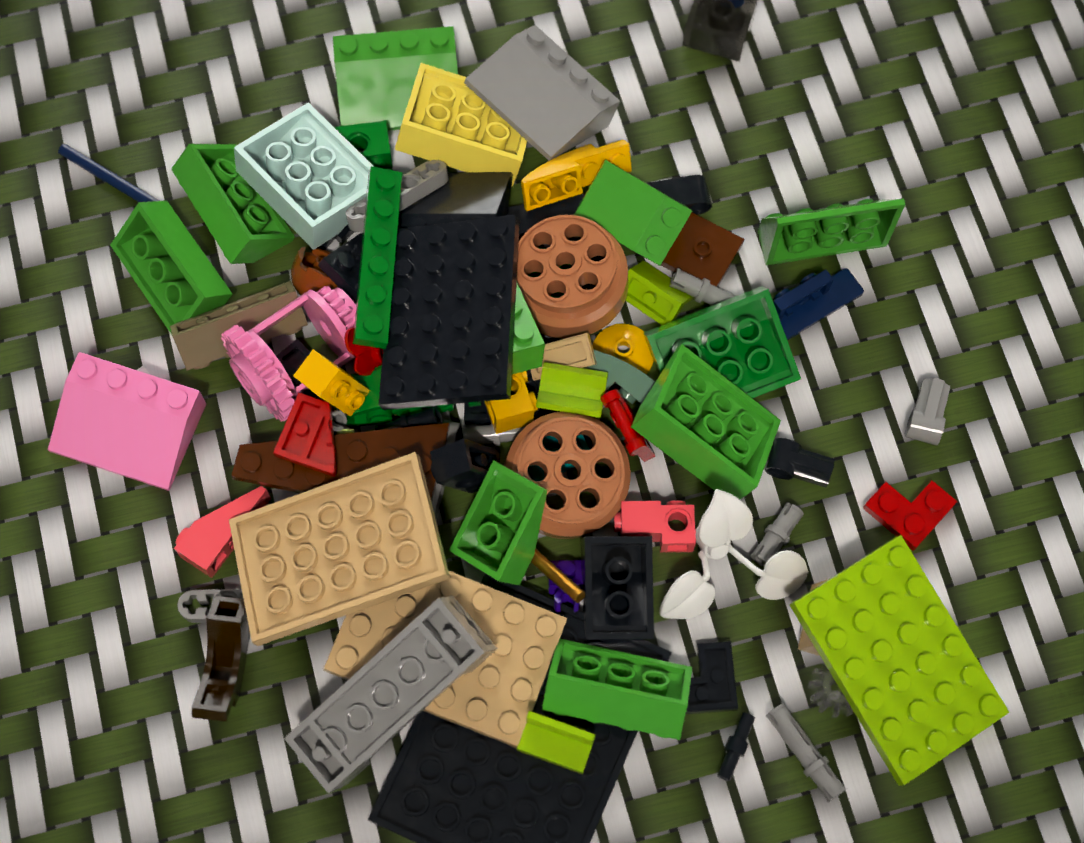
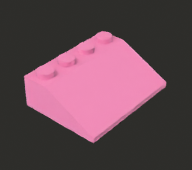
(125, 421)

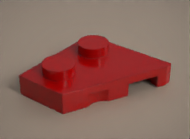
(309, 436)

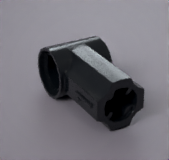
(790, 461)

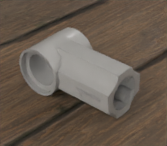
(927, 418)

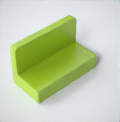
(652, 295)
(571, 389)
(556, 742)

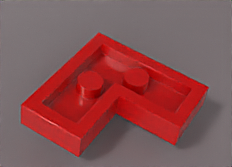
(909, 519)

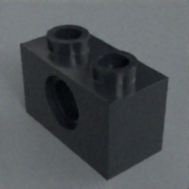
(462, 464)

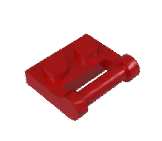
(623, 419)

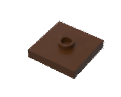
(703, 250)

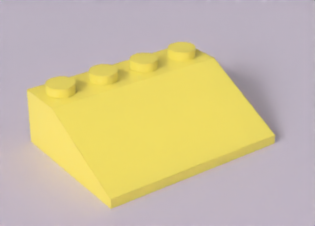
(457, 126)

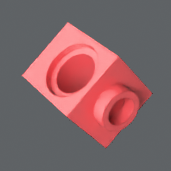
(639, 519)
(677, 540)

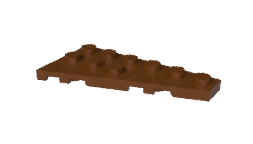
(353, 454)

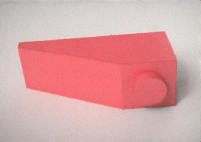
(210, 537)

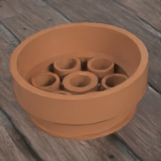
(578, 309)
(573, 518)

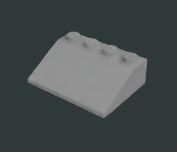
(543, 93)

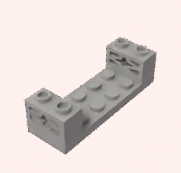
(389, 692)

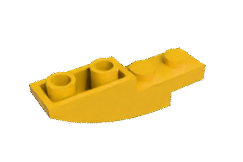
(570, 172)

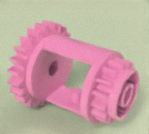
(259, 368)

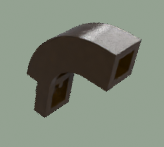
(224, 659)

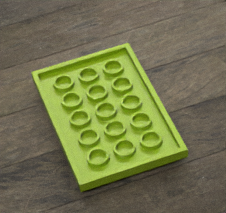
(899, 660)

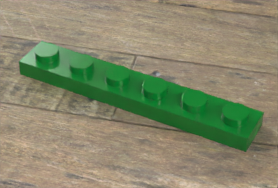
(377, 258)

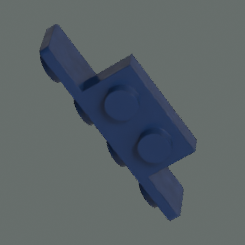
(815, 300)

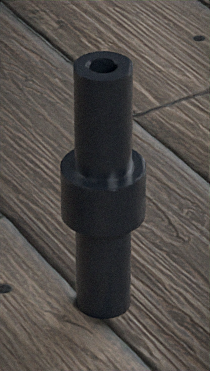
(736, 746)

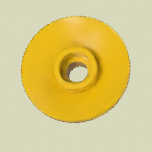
(625, 335)

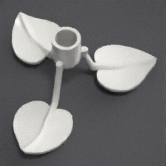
(725, 521)

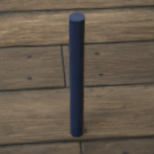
(105, 174)

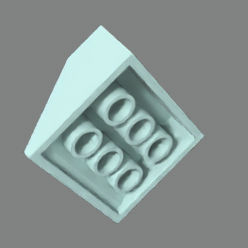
(305, 173)

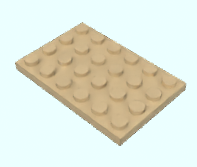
(337, 549)
(501, 688)

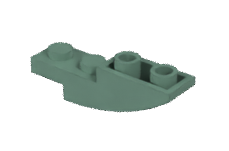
(633, 382)

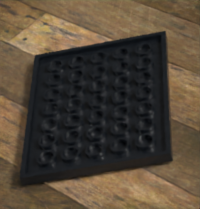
(480, 790)

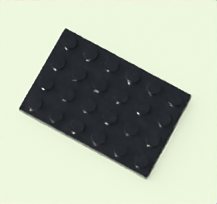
(451, 314)

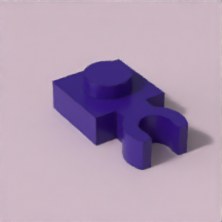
(572, 570)

